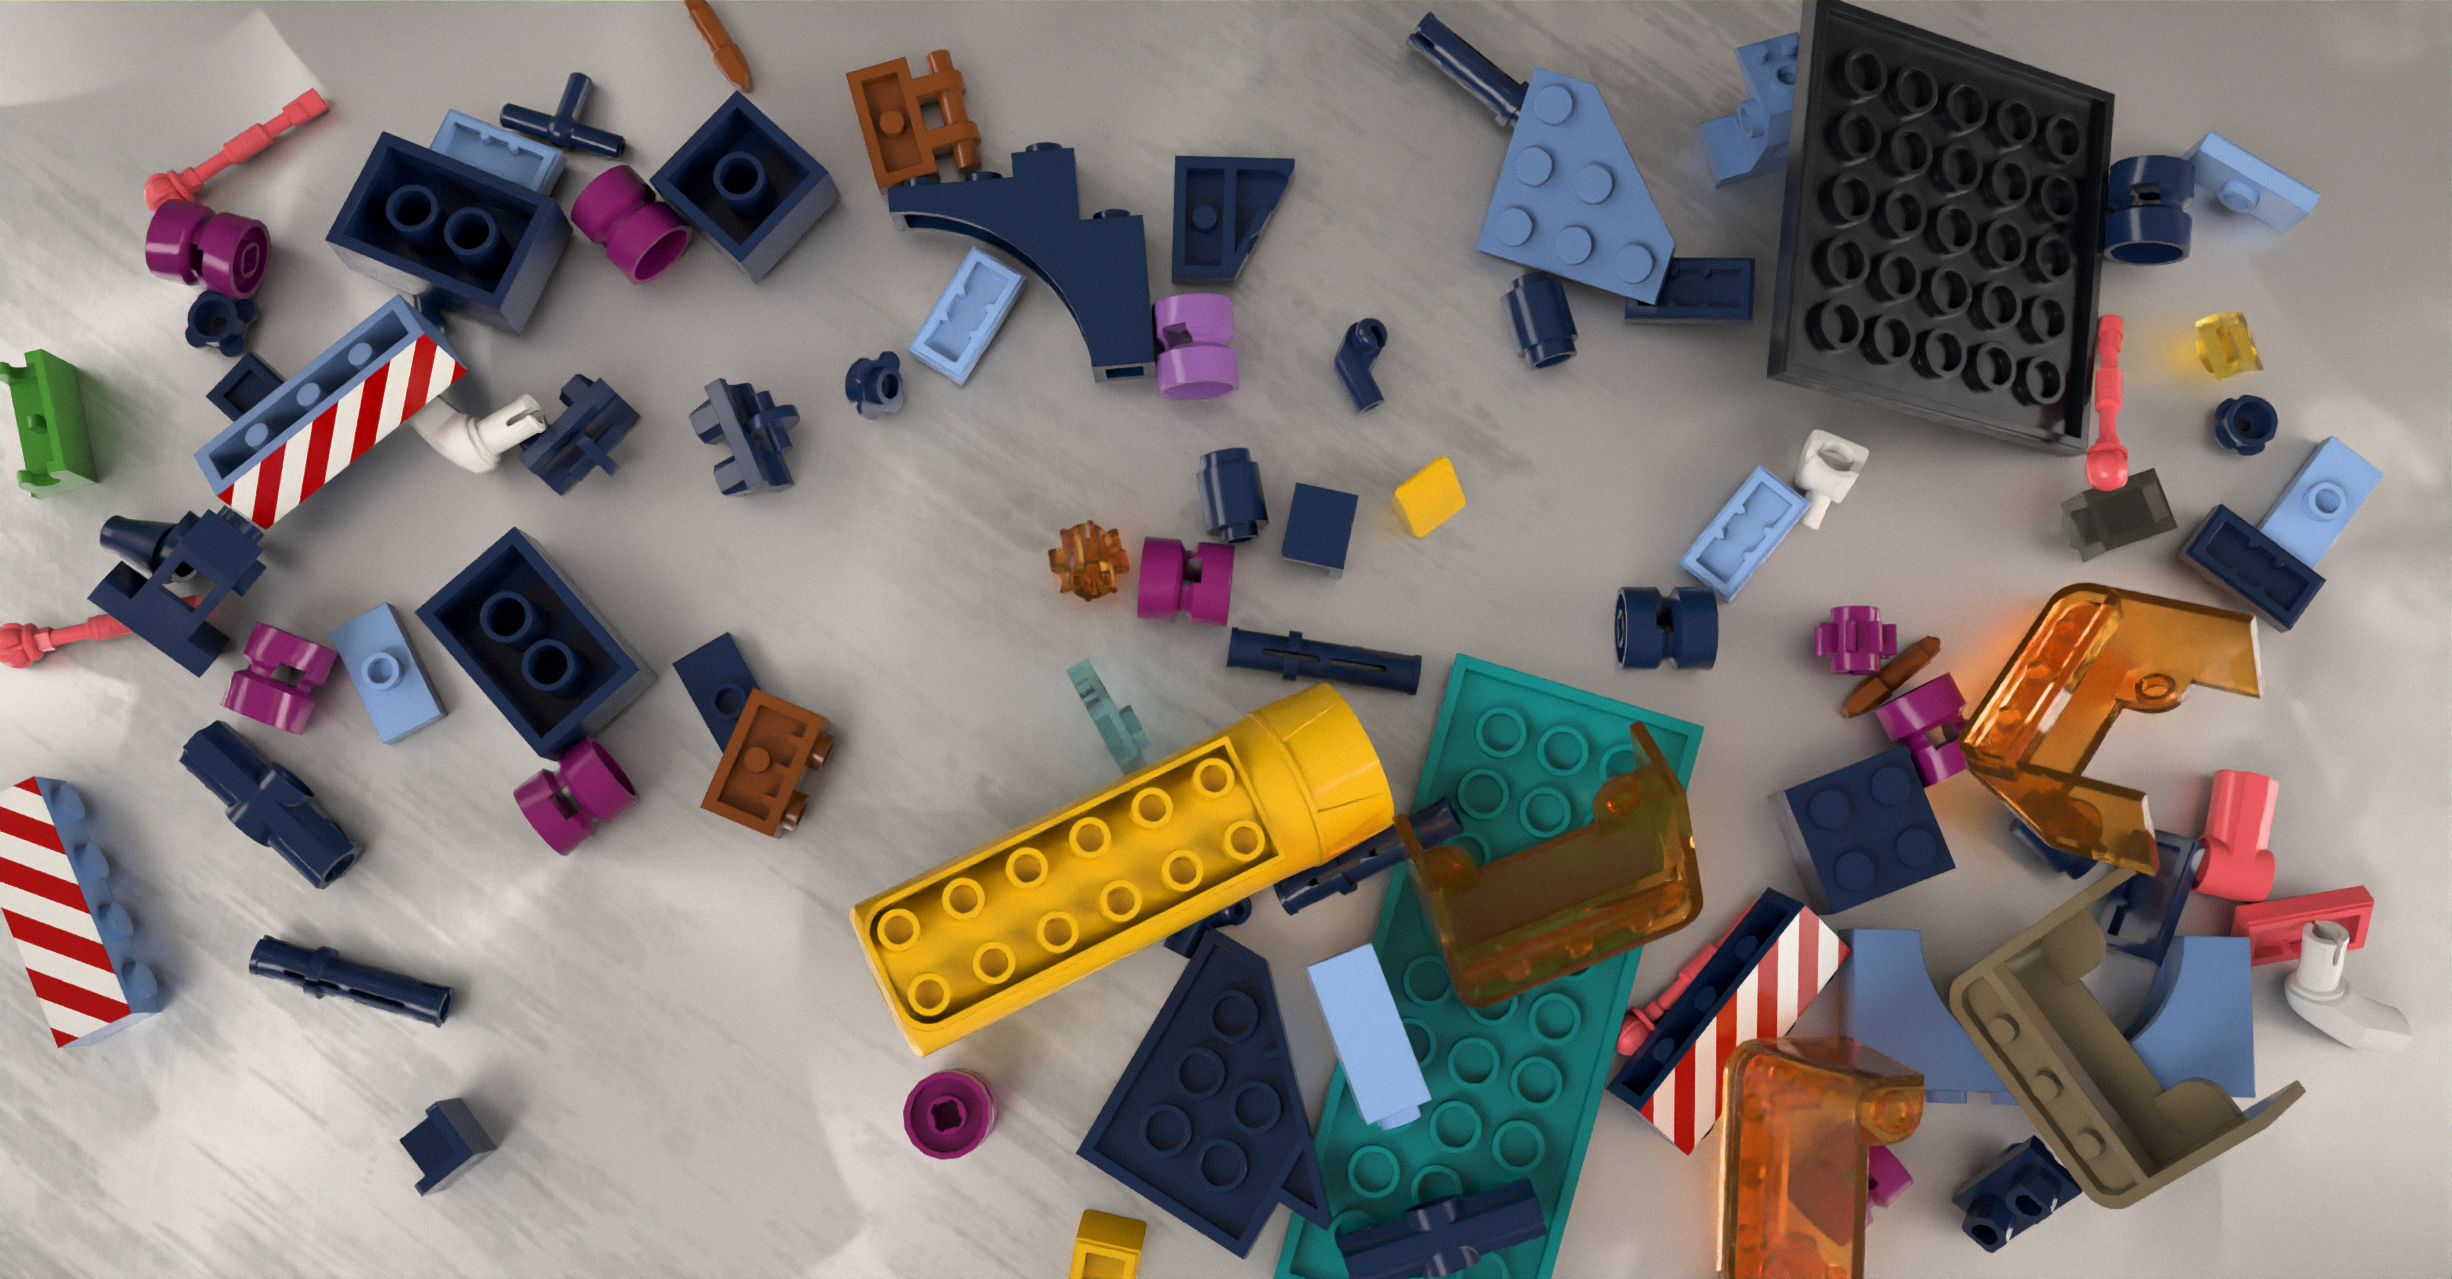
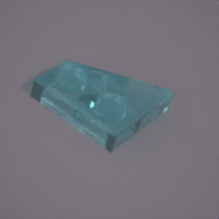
(1117, 727)

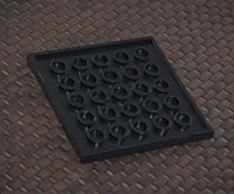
(1941, 230)

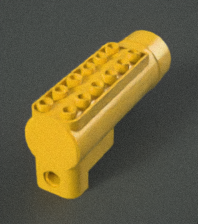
(1122, 867)

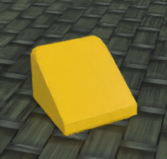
(1428, 497)
(1107, 1246)

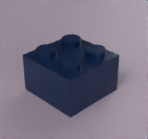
(746, 186)
(1861, 832)

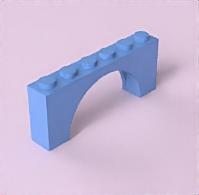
(2187, 1027)

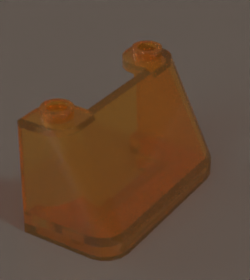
(1799, 1153)

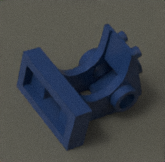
(216, 546)

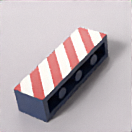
(1743, 993)

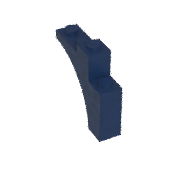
(1037, 219)

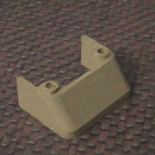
(2079, 1072)

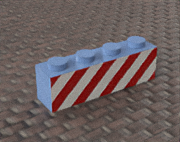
(330, 413)
(67, 918)

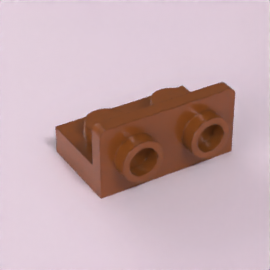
(769, 764)

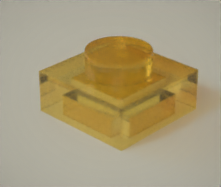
(2227, 346)

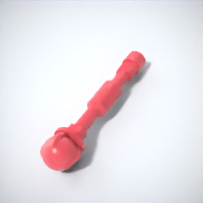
(237, 150)
(2107, 458)
(27, 643)
(1639, 1024)

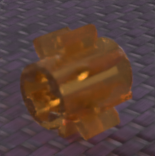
(1088, 560)

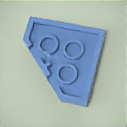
(1576, 196)

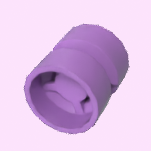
(1194, 342)

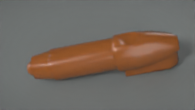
(724, 52)
(1879, 687)

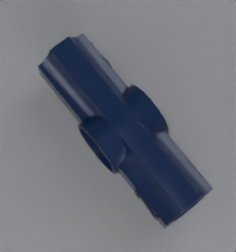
(270, 804)
(1445, 1234)

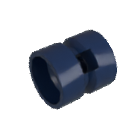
(2149, 209)
(1687, 634)

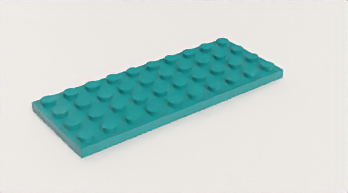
(1507, 1079)

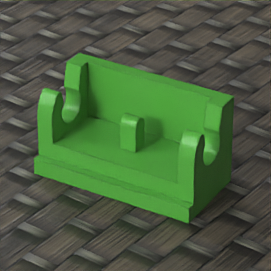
(50, 425)

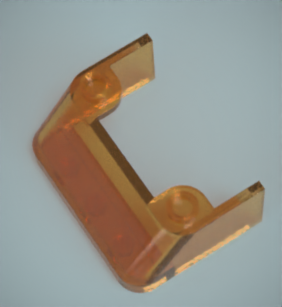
(2064, 691)
(1568, 897)

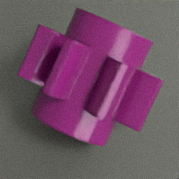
(1855, 640)

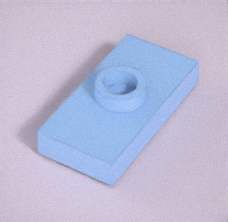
(499, 152)
(2250, 183)
(967, 315)
(2320, 501)
(1744, 533)
(388, 673)

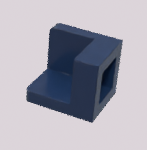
(1319, 527)
(446, 1145)

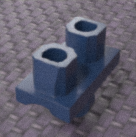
(754, 433)
(580, 435)
(2014, 1194)

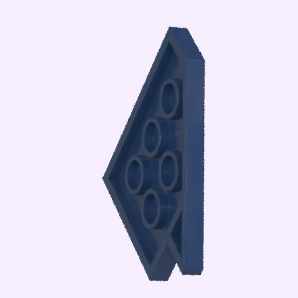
(1214, 1106)

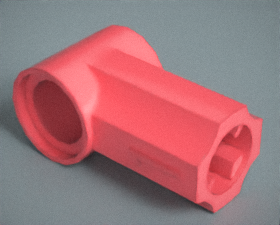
(2237, 837)

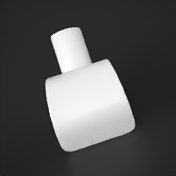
(1827, 472)

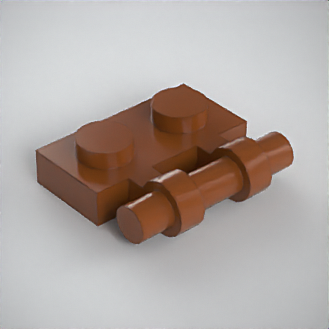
(894, 124)

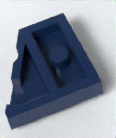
(1222, 213)

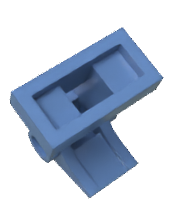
(1759, 134)

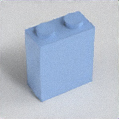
(1368, 1037)

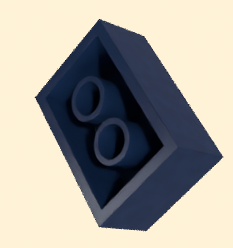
(450, 233)
(536, 645)

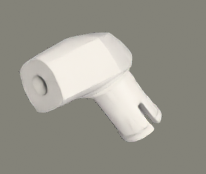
(474, 441)
(2332, 1004)

